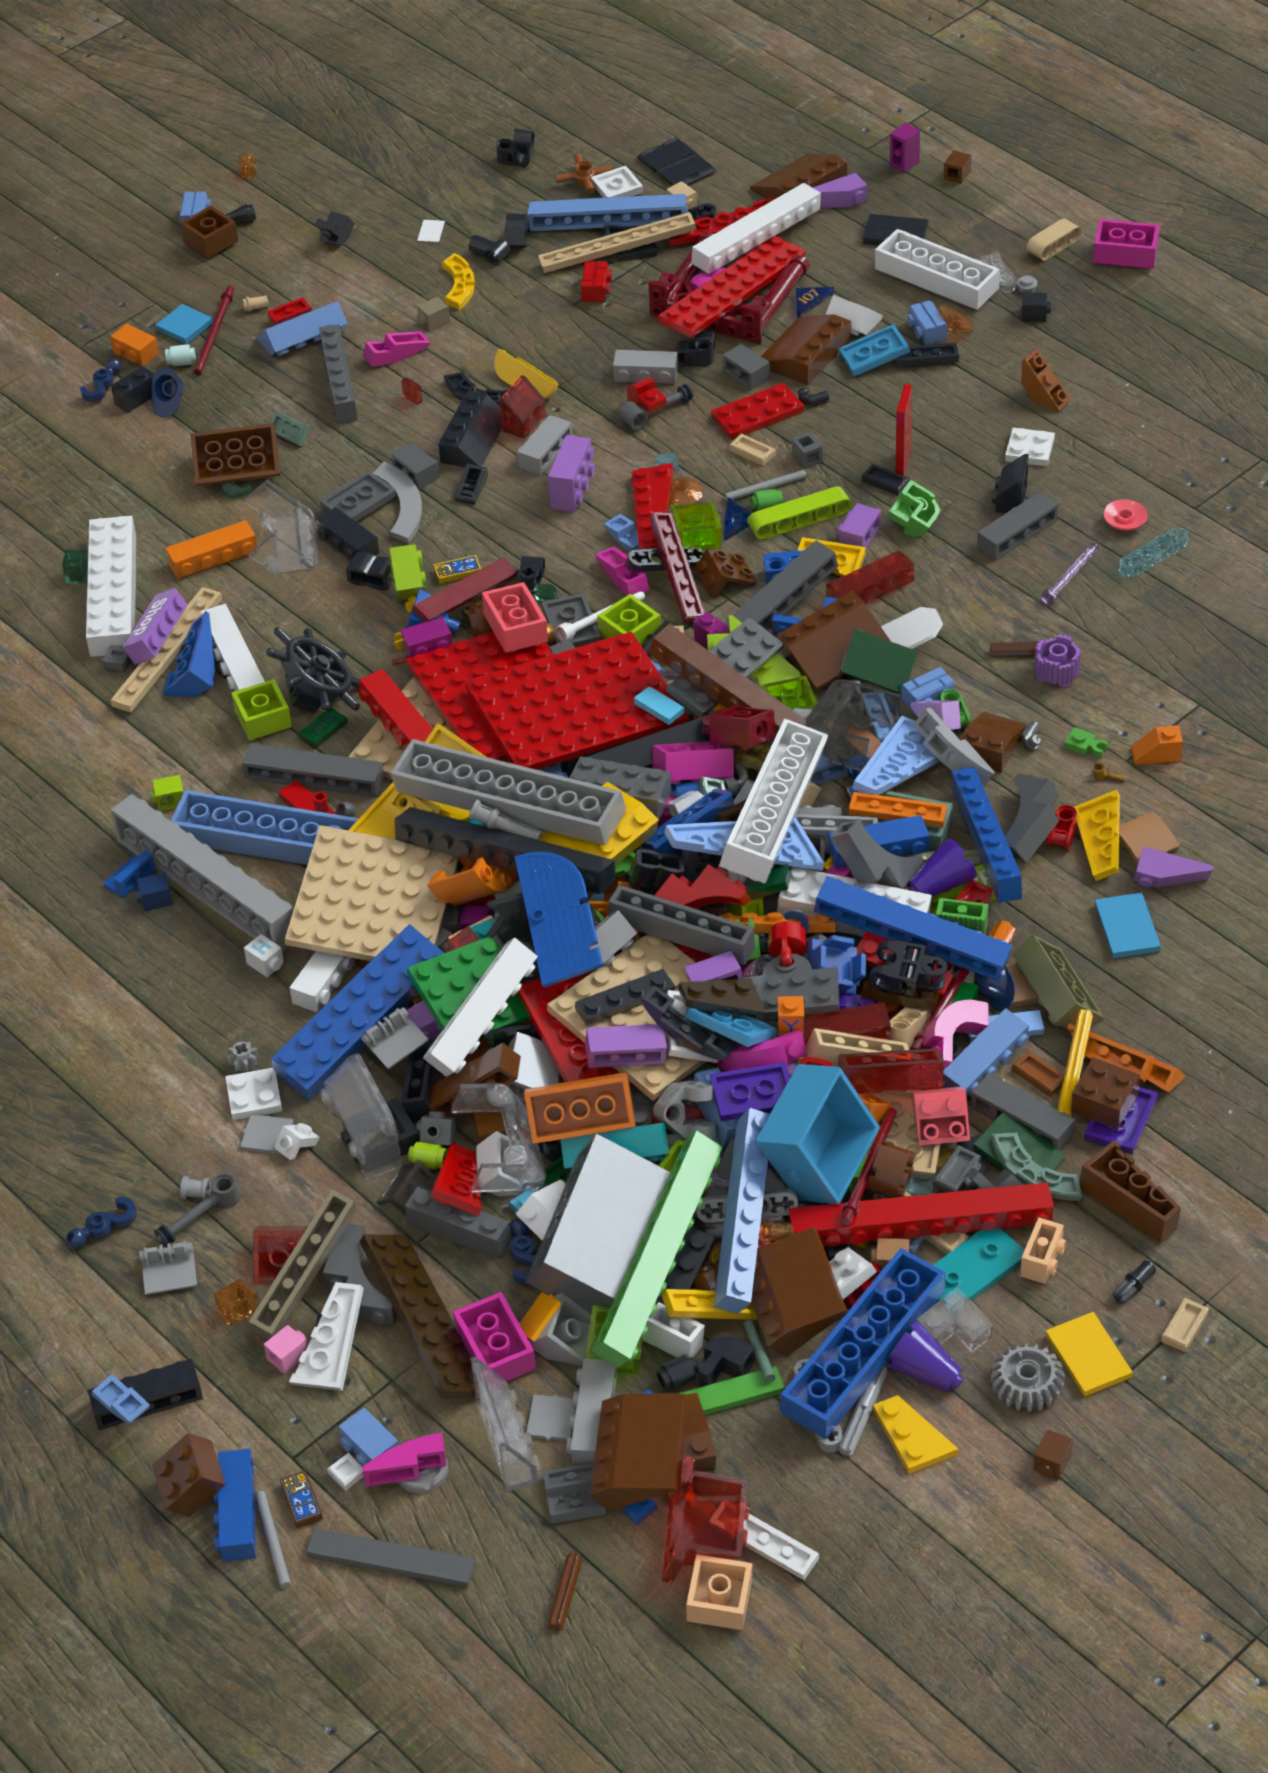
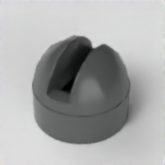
(345, 809)

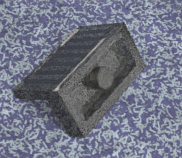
(405, 1183)

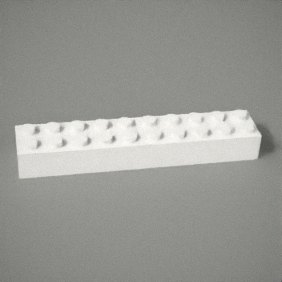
(773, 801)

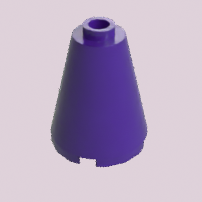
(943, 870)
(925, 1360)

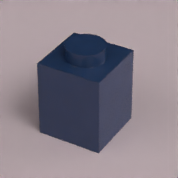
(153, 891)

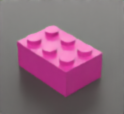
(1126, 243)
(693, 761)
(495, 1336)

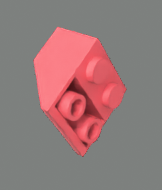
(940, 1115)

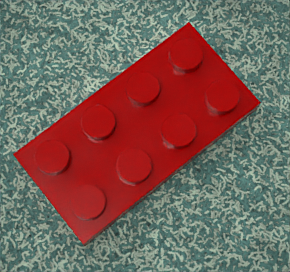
(757, 411)

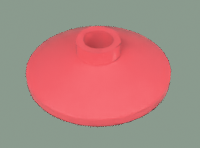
(1125, 514)

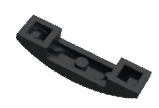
(682, 1029)

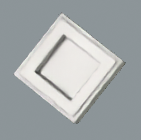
(346, 1471)

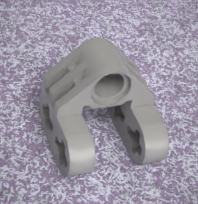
(676, 1122)

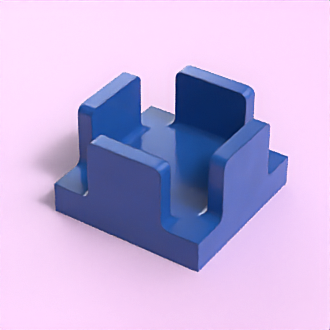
(839, 953)

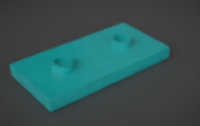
(980, 1262)

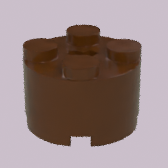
(891, 1171)

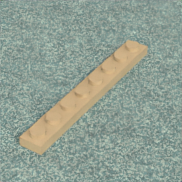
(617, 242)
(150, 670)

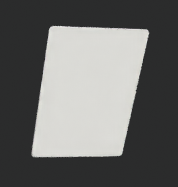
(431, 230)

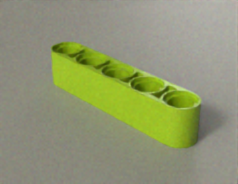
(799, 513)

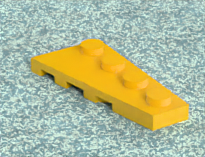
(1100, 833)

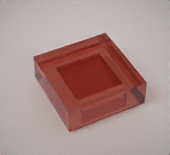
(411, 391)

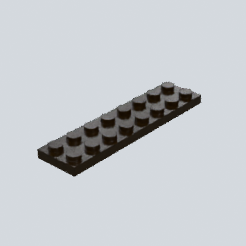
(421, 1313)

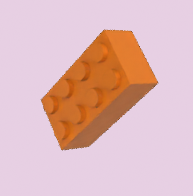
(579, 1107)

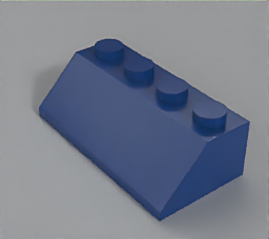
(702, 811)

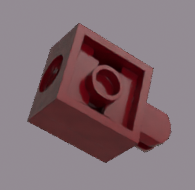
(740, 727)

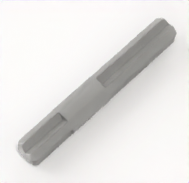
(861, 1414)

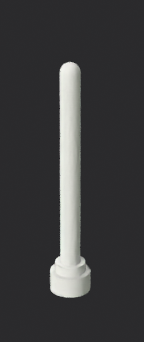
(567, 630)

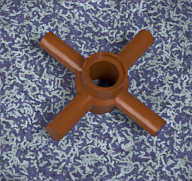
(583, 174)

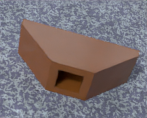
(1042, 383)

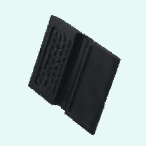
(676, 162)

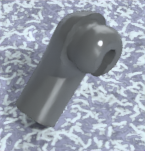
(1029, 735)

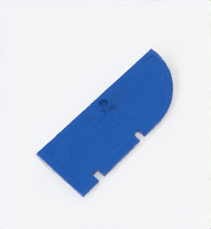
(557, 921)

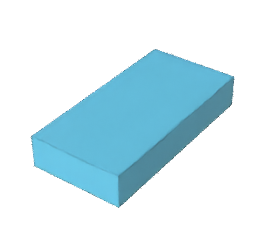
(659, 705)

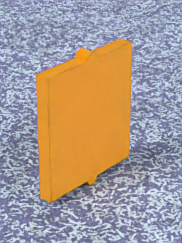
(539, 1315)

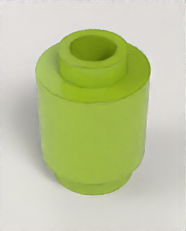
(429, 1154)

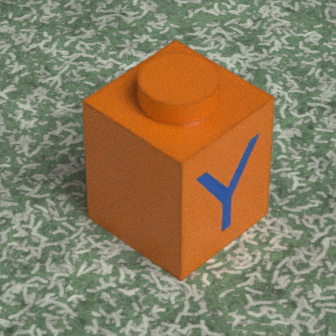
(790, 1014)

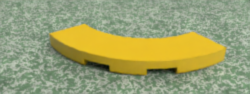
(464, 281)

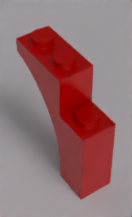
(708, 889)

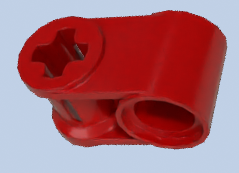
(1064, 831)

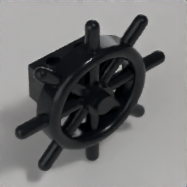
(314, 672)

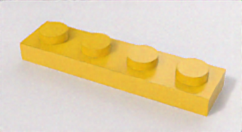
(700, 1305)

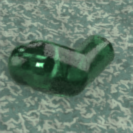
(234, 490)

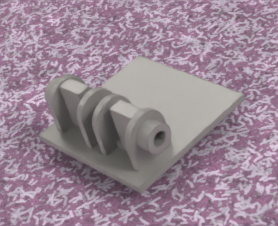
(394, 1038)
(168, 1268)

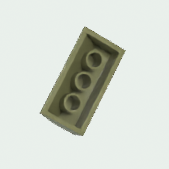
(1054, 982)

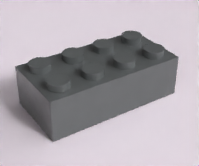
(644, 784)

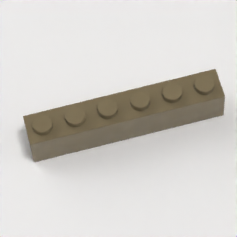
(302, 1265)

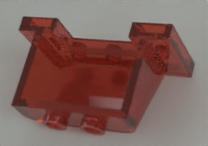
(704, 1519)

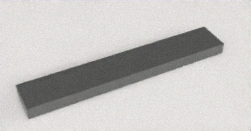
(391, 1557)

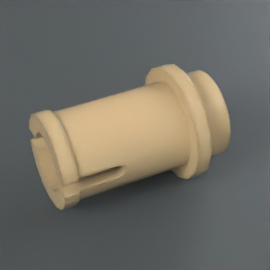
(255, 303)

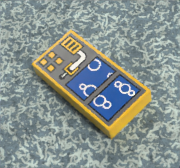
(456, 569)

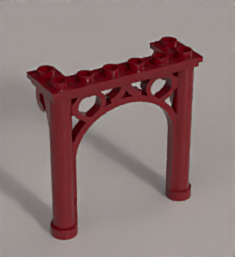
(754, 315)

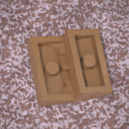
(1147, 832)

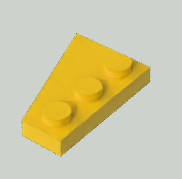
(848, 556)
(912, 1436)

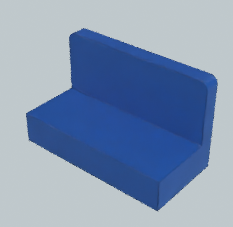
(126, 877)

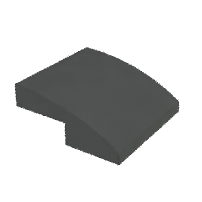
(569, 1493)

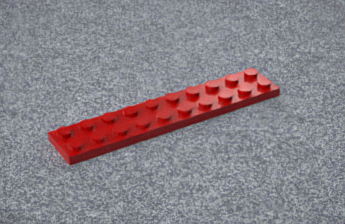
(730, 287)

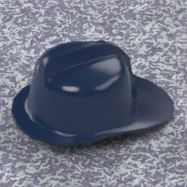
(166, 392)
(998, 993)

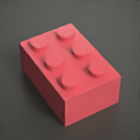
(514, 617)

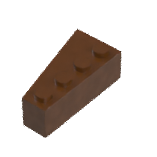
(1129, 1192)

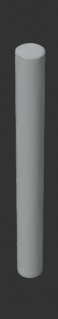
(766, 485)
(272, 1539)

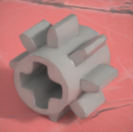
(242, 1056)

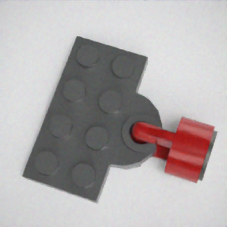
(792, 974)

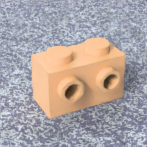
(1042, 1250)

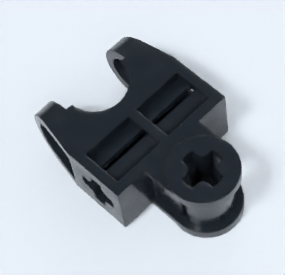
(898, 969)

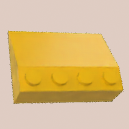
(632, 831)

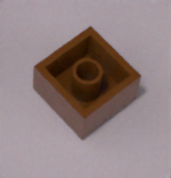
(209, 231)
(1105, 1093)
(188, 1475)

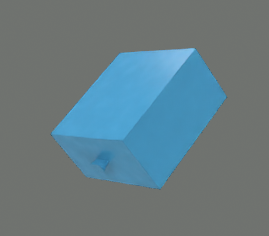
(818, 1133)

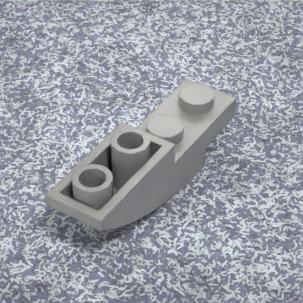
(949, 748)

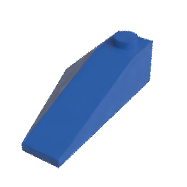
(195, 662)

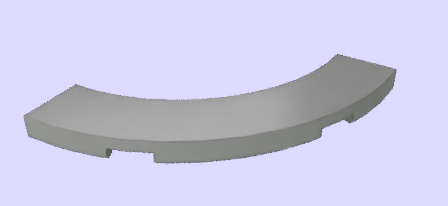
(409, 501)

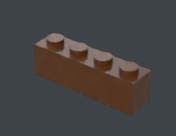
(495, 1066)

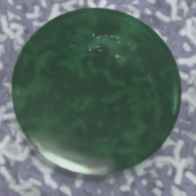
(545, 592)

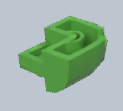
(915, 509)

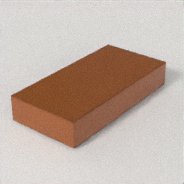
(1038, 1073)

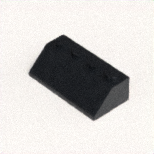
(471, 431)

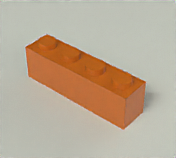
(211, 549)

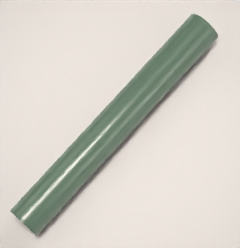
(760, 1353)

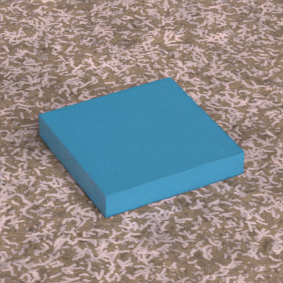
(184, 324)

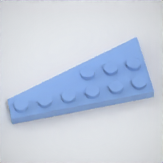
(895, 760)
(713, 836)

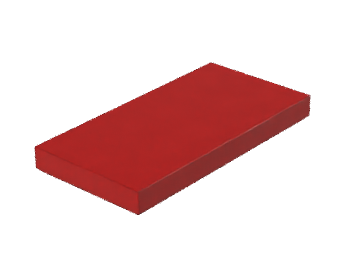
(903, 429)

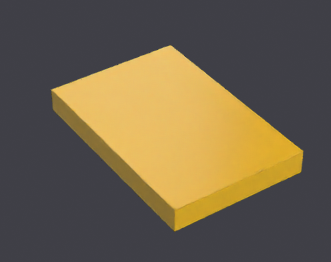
(1088, 1354)

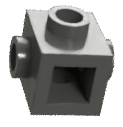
(445, 1128)

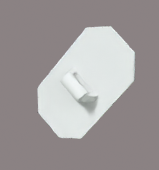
(914, 627)

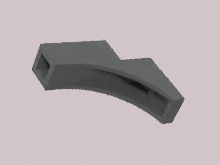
(1034, 816)
(869, 860)
(345, 1266)

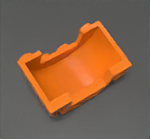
(472, 883)

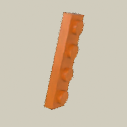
(897, 808)

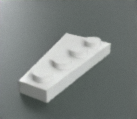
(329, 1350)

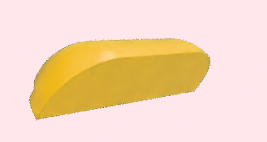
(511, 368)

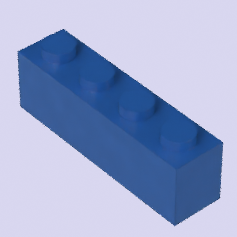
(898, 837)
(236, 1507)

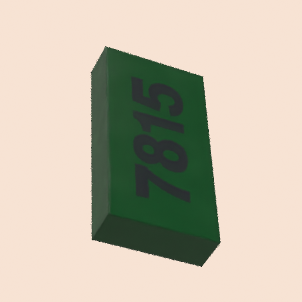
(323, 727)

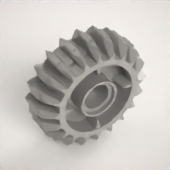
(1016, 1364)

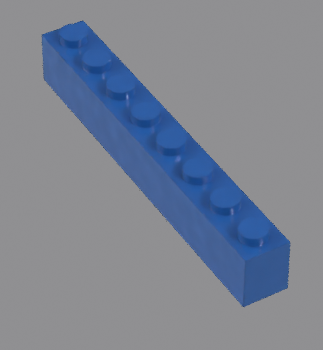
(987, 835)
(903, 923)

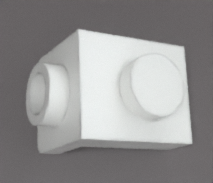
(294, 1137)

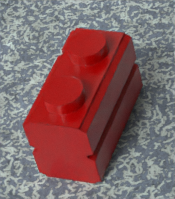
(595, 281)

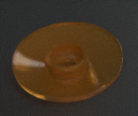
(955, 319)
(685, 491)

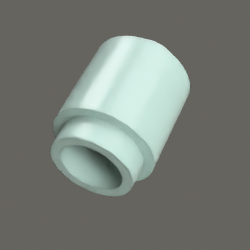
(180, 355)

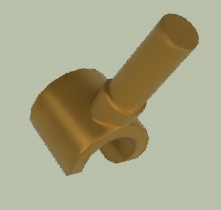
(1100, 773)

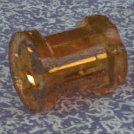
(246, 162)
(773, 1231)

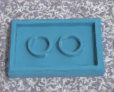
(874, 350)
(1127, 925)
(741, 1029)

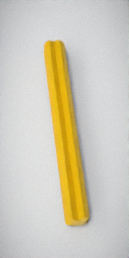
(1075, 1060)

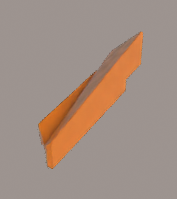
(1147, 1066)

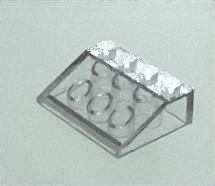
(504, 1428)

